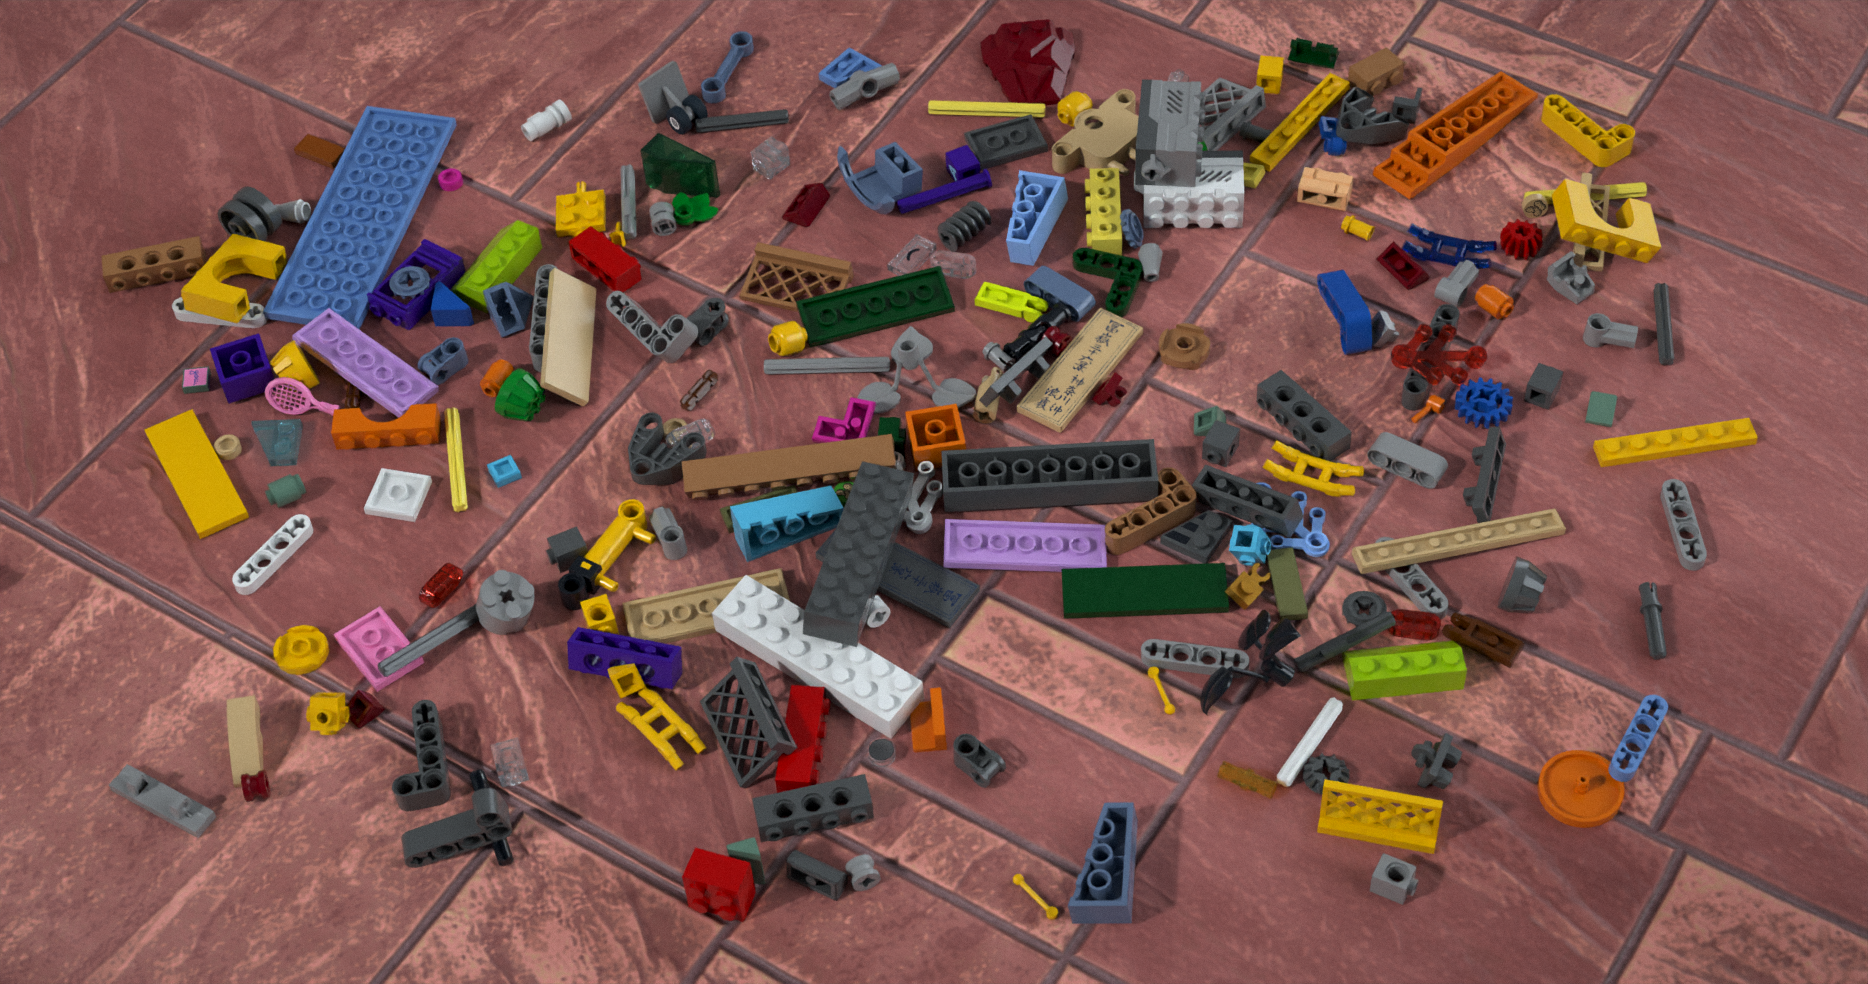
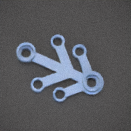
(1306, 539)

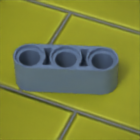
(1056, 288)

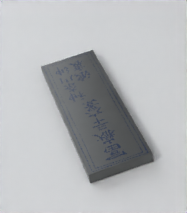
(922, 584)

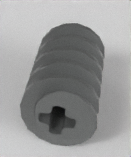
(963, 225)

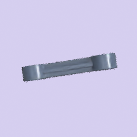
(727, 67)

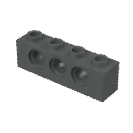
(1303, 416)
(1248, 500)
(800, 801)

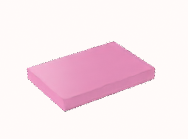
(370, 642)

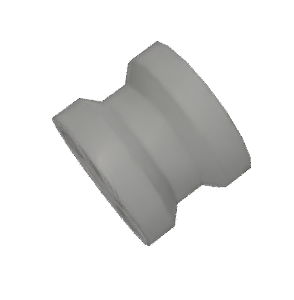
(862, 872)

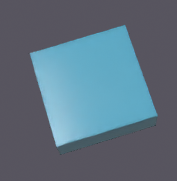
(504, 471)

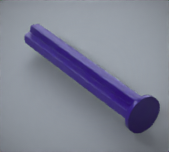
(945, 192)

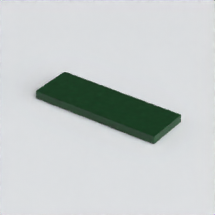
(875, 306)
(1144, 590)

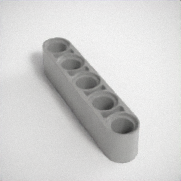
(539, 315)

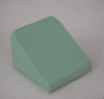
(1601, 409)
(1205, 419)

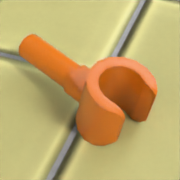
(1434, 403)

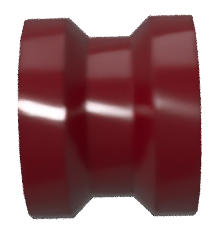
(1059, 340)
(255, 785)

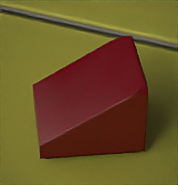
(363, 708)

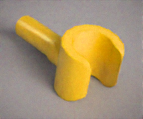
(618, 236)

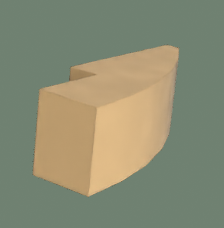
(244, 737)

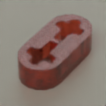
(440, 585)
(1414, 625)

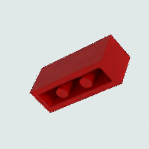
(605, 260)

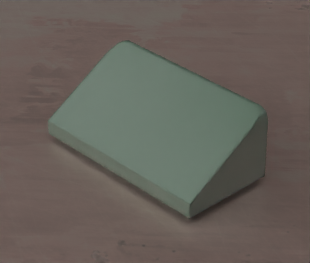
(748, 851)

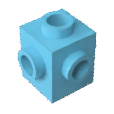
(1250, 544)

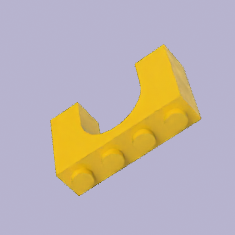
(1580, 224)
(237, 255)

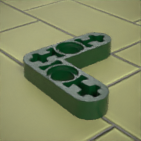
(1120, 277)

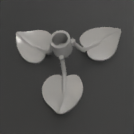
(909, 352)

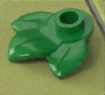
(692, 209)

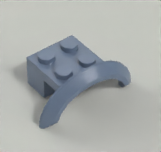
(887, 181)

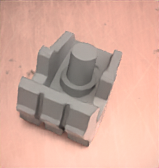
(1570, 279)

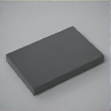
(1006, 141)

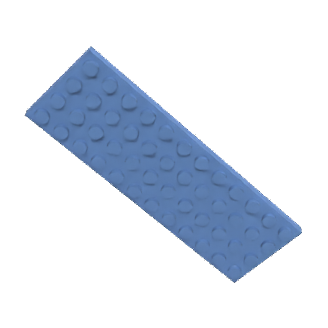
(361, 216)

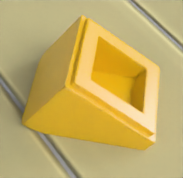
(626, 679)

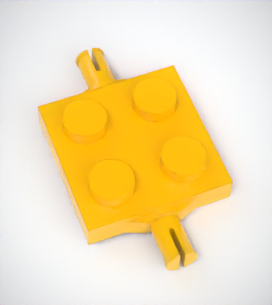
(580, 210)

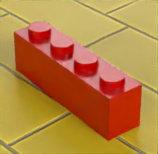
(807, 727)

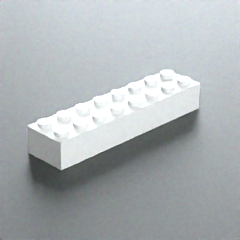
(851, 675)

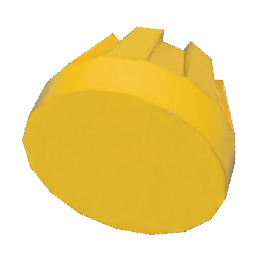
(292, 363)

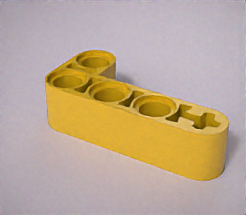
(1585, 135)

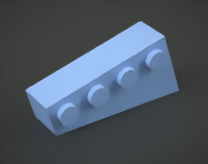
(1034, 214)

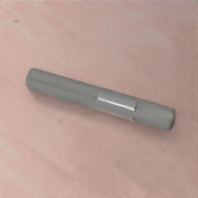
(628, 202)

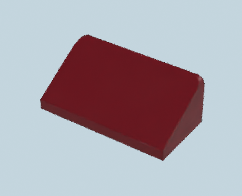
(807, 204)
(1402, 266)

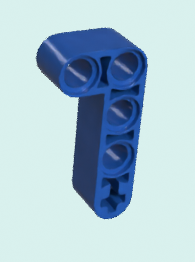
(1348, 311)

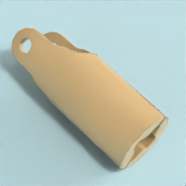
(982, 413)

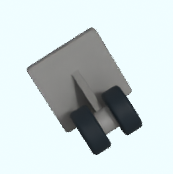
(668, 98)

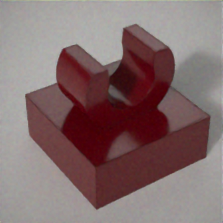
(1108, 390)

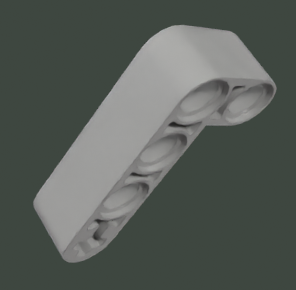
(664, 341)

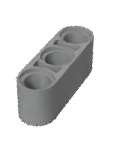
(1407, 460)

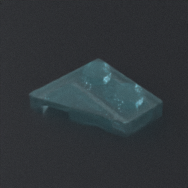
(279, 440)

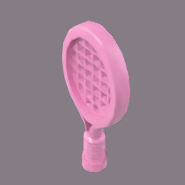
(310, 402)

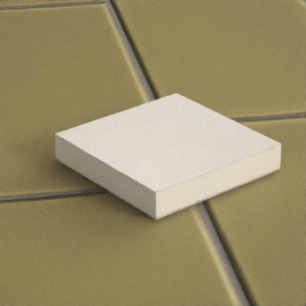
(398, 495)

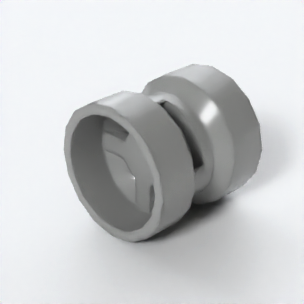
(662, 218)

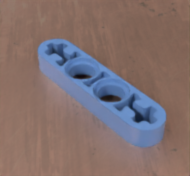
(1637, 737)

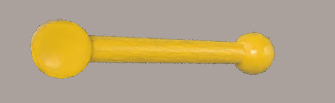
(1153, 672)
(1051, 912)

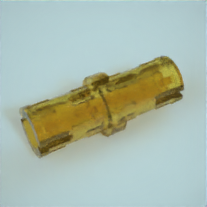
(1247, 779)

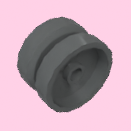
(249, 215)

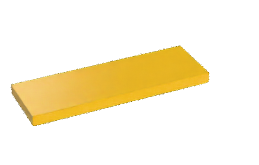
(196, 474)

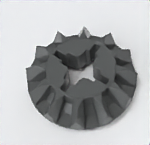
(1363, 600)
(1315, 778)

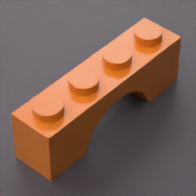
(416, 427)

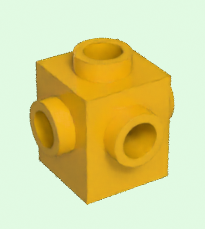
(327, 712)

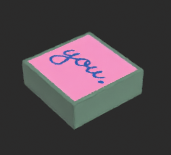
(196, 380)

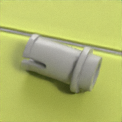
(994, 353)

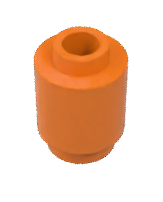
(1494, 301)
(495, 377)

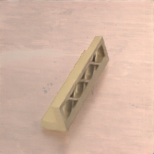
(1581, 250)

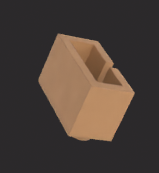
(1377, 72)

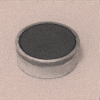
(881, 752)

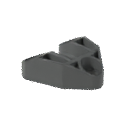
(1361, 124)
(656, 460)

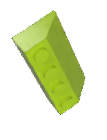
(499, 262)
(1405, 670)

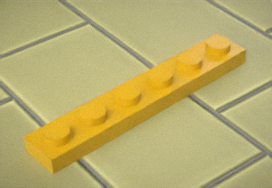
(1299, 122)
(1675, 442)

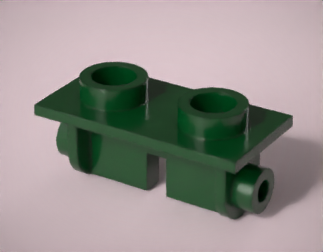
(1321, 55)

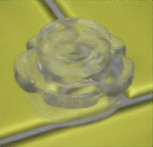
(1178, 76)

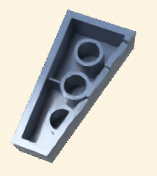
(1107, 879)

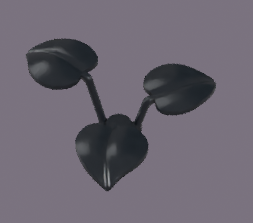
(1272, 666)

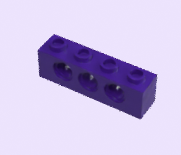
(597, 651)

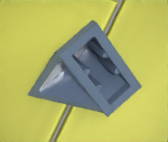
(508, 307)

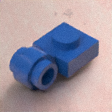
(1333, 144)

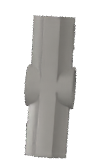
(854, 89)

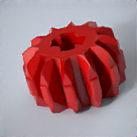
(1521, 239)

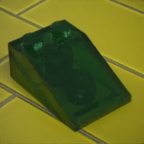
(678, 168)

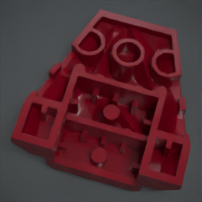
(1030, 60)

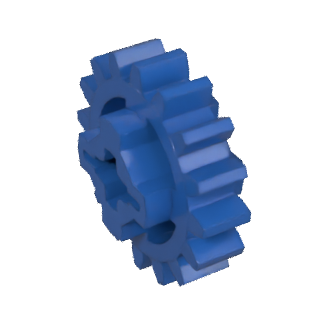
(1483, 403)

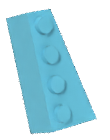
(784, 520)

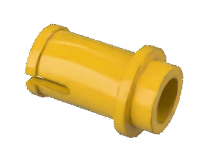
(1357, 227)

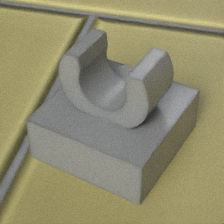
(1383, 329)

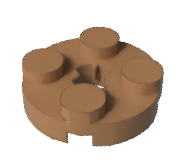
(1178, 357)

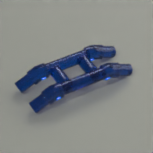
(1438, 240)

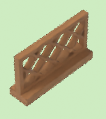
(805, 263)

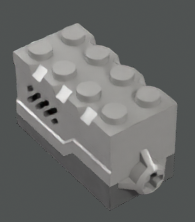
(1169, 133)

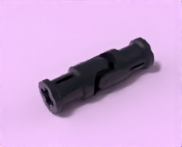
(1032, 336)

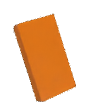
(929, 724)

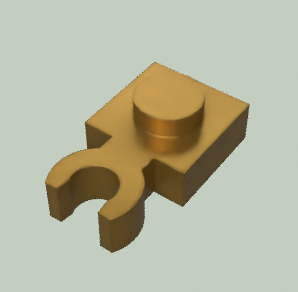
(1247, 587)

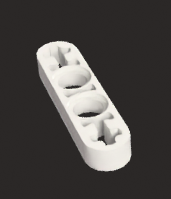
(252, 319)
(269, 552)

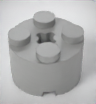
(505, 602)

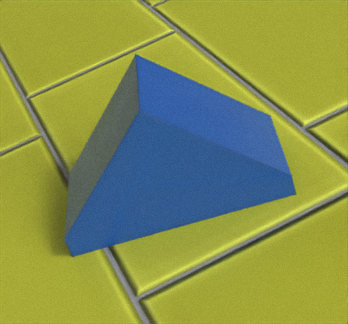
(449, 308)

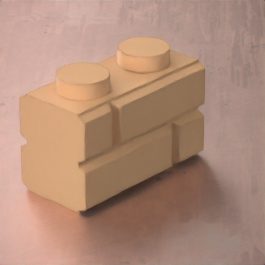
(1325, 188)

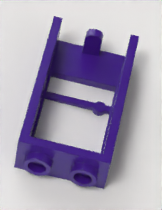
(451, 269)

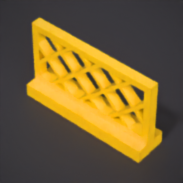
(1385, 827)

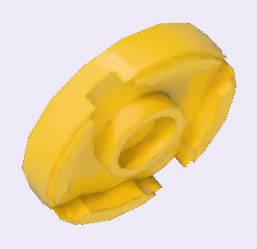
(301, 650)

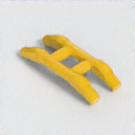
(1322, 483)
(660, 740)

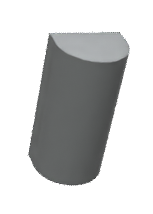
(816, 875)

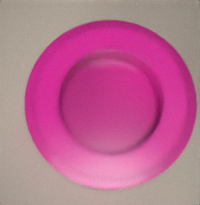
(450, 179)

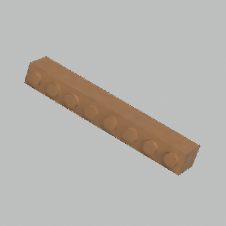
(785, 466)

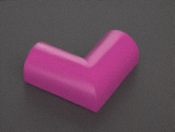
(854, 426)

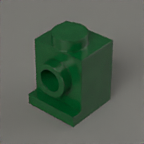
(892, 426)

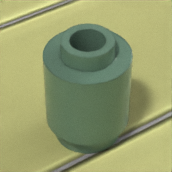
(285, 490)

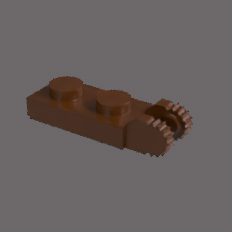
(1484, 639)

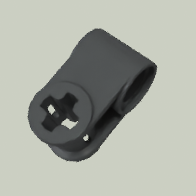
(708, 321)
(980, 763)

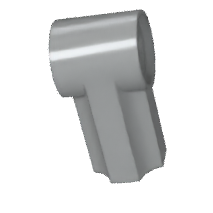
(1455, 287)
(1601, 331)
(668, 533)

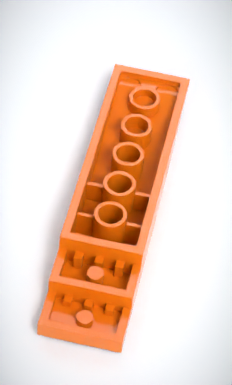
(1453, 134)

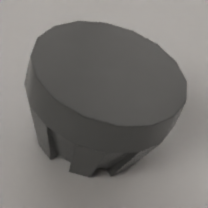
(1522, 587)

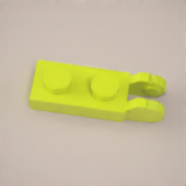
(1010, 301)

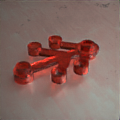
(1407, 356)

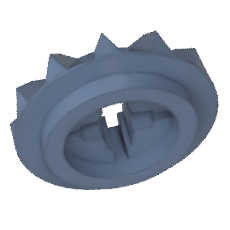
(1131, 228)
(399, 282)

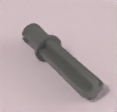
(1651, 610)

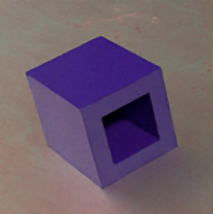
(961, 163)

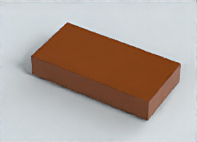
(319, 151)

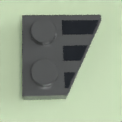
(1198, 536)

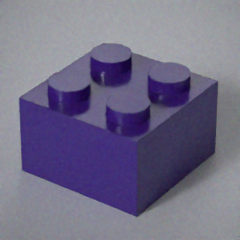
(242, 367)

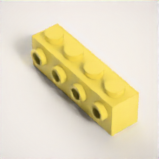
(1105, 210)

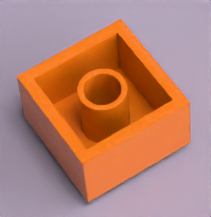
(932, 432)

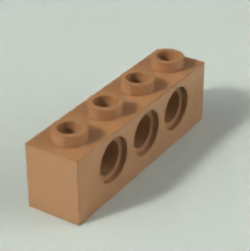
(153, 264)

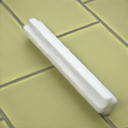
(1309, 742)

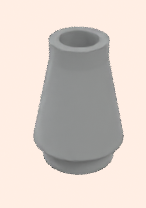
(1150, 257)

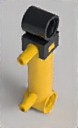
(588, 572)

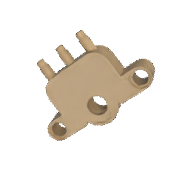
(1101, 143)

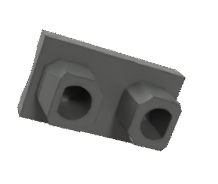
(1433, 758)

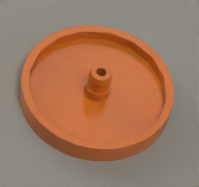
(1579, 789)

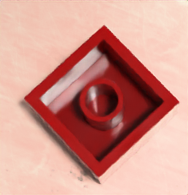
(719, 885)

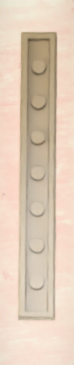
(1458, 541)

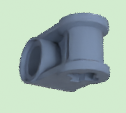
(445, 360)

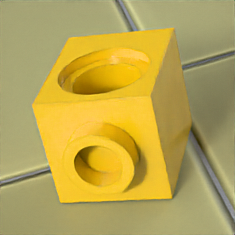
(1270, 73)
(599, 614)

